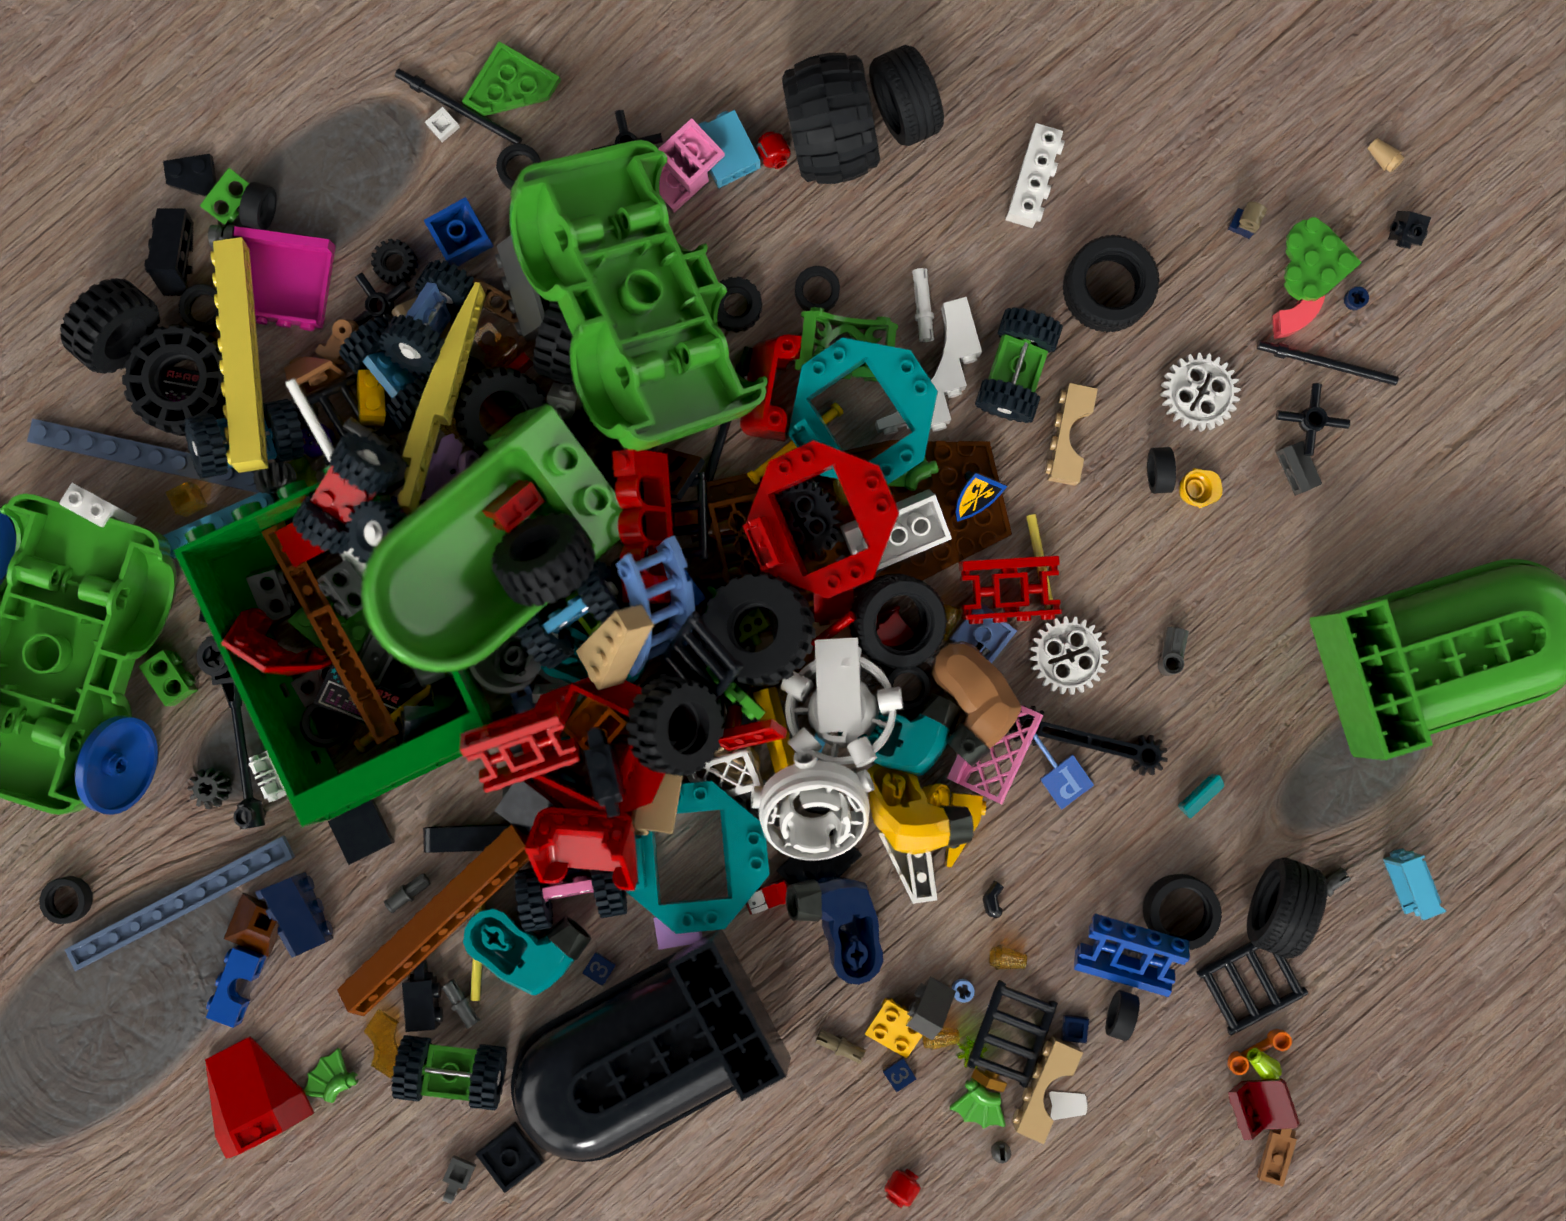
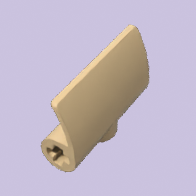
(660, 814)

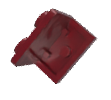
(1262, 1106)

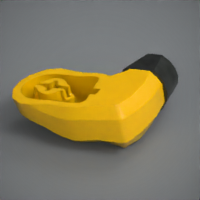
(909, 820)

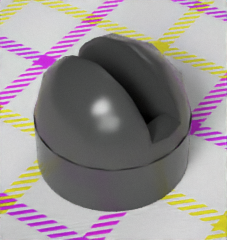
(995, 1152)

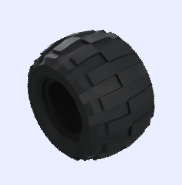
(831, 118)

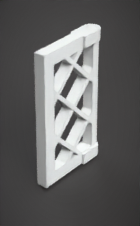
(750, 769)

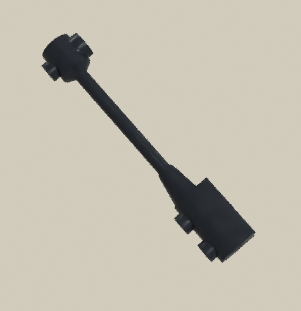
(250, 810)

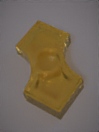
(382, 1034)

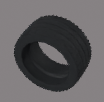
(1212, 909)

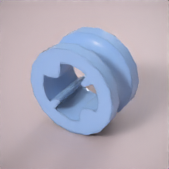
(970, 988)

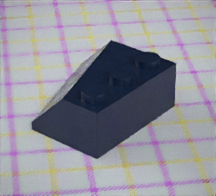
(297, 913)

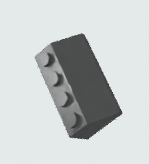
(525, 300)

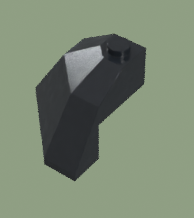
(442, 705)

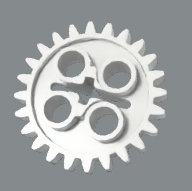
(1219, 402)
(1075, 674)

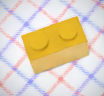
(370, 399)

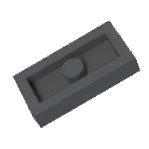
(1298, 468)

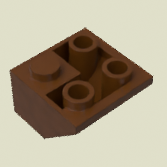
(252, 926)

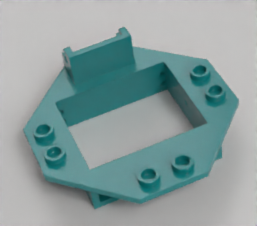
(900, 379)
(744, 864)

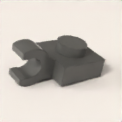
(458, 1176)

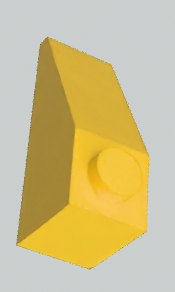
(976, 807)

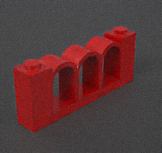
(652, 469)

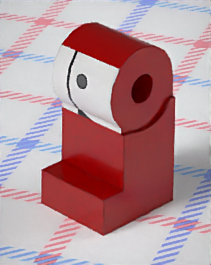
(768, 897)

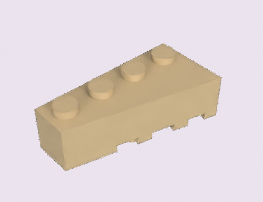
(615, 646)

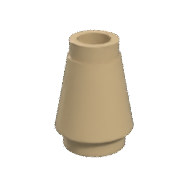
(1386, 155)

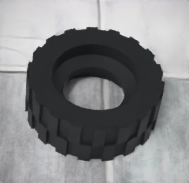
(753, 310)

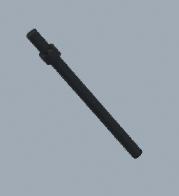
(419, 85)
(1282, 350)
(742, 369)

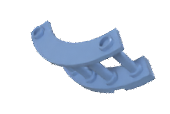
(680, 590)

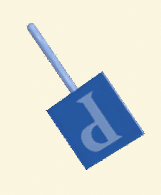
(1065, 780)

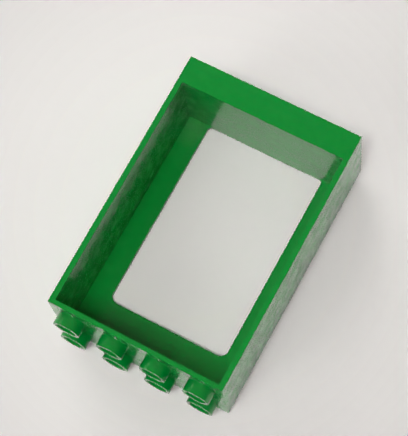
(217, 573)

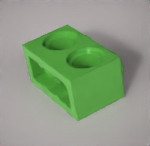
(221, 192)
(164, 682)

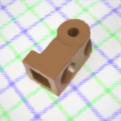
(341, 330)

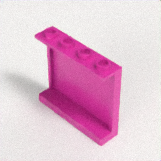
(289, 277)

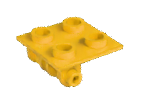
(891, 1030)

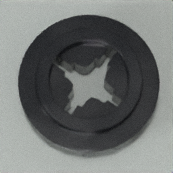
(206, 653)

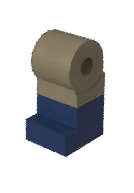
(1247, 221)

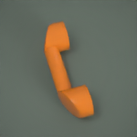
(1276, 1038)

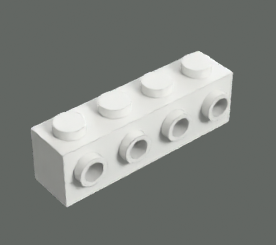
(1034, 176)

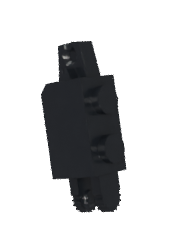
(604, 771)

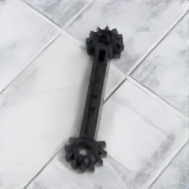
(1095, 742)

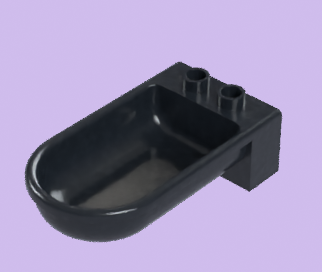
(647, 1054)

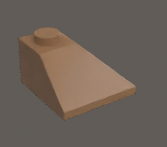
(313, 373)

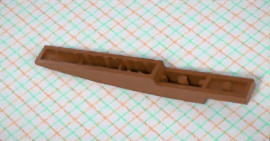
(335, 642)

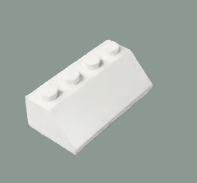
(916, 529)

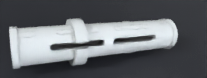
(922, 298)

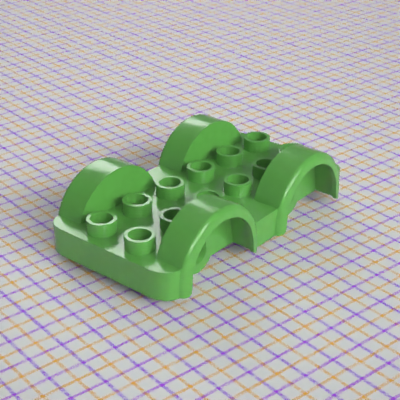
(632, 296)
(71, 626)

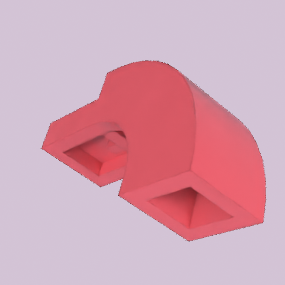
(1292, 320)

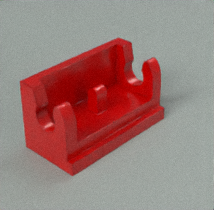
(514, 505)

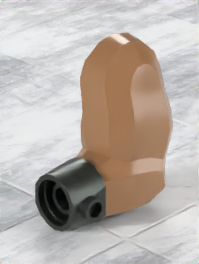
(981, 694)

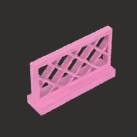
(962, 770)

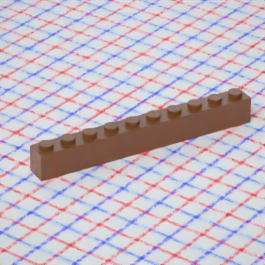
(435, 922)

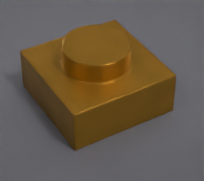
(989, 1079)

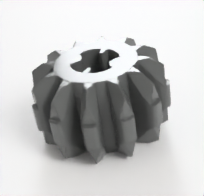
(274, 477)
(200, 786)

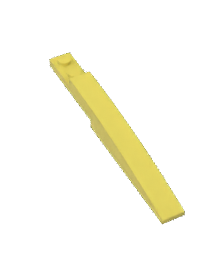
(439, 398)

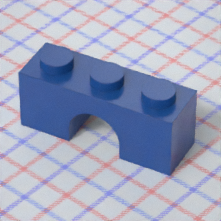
(227, 1005)

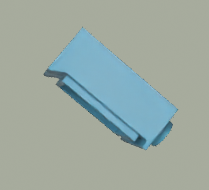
(1413, 883)

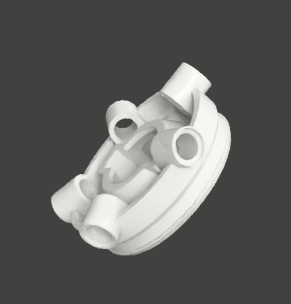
(861, 749)
(818, 786)

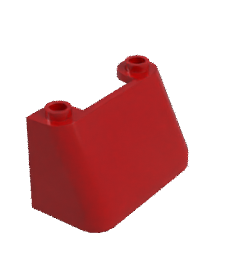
(766, 357)
(583, 841)

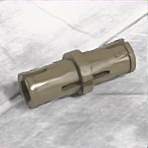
(840, 1046)

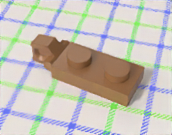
(1277, 1156)

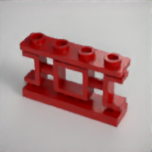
(1009, 570)
(515, 731)

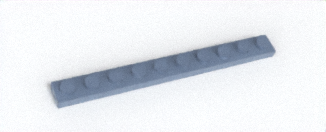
(130, 453)
(179, 903)

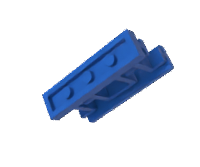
(1128, 969)

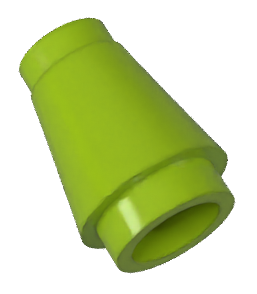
(1264, 1064)

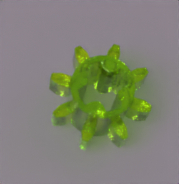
(965, 1051)

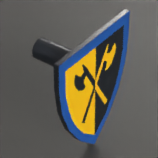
(977, 495)

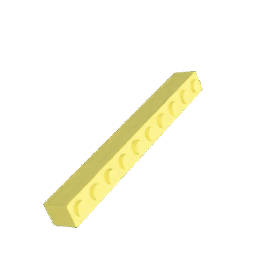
(239, 355)

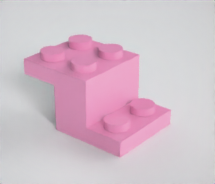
(689, 159)

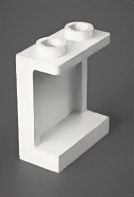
(93, 507)

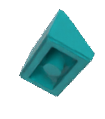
(1201, 795)

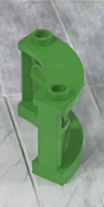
(844, 325)

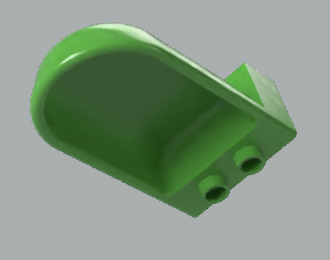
(432, 574)
(1443, 654)

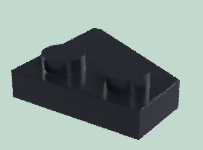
(191, 174)

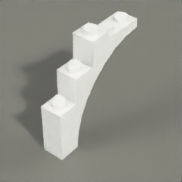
(960, 345)

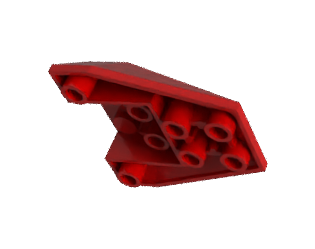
(249, 642)
(251, 1097)

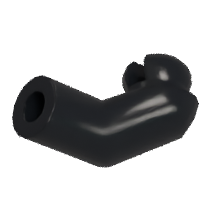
(991, 902)

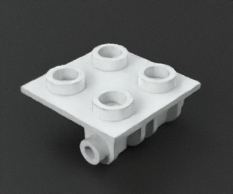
(273, 788)

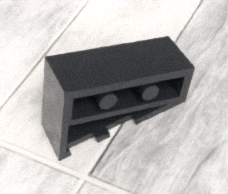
(169, 250)

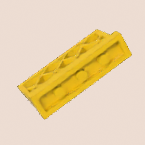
(780, 751)

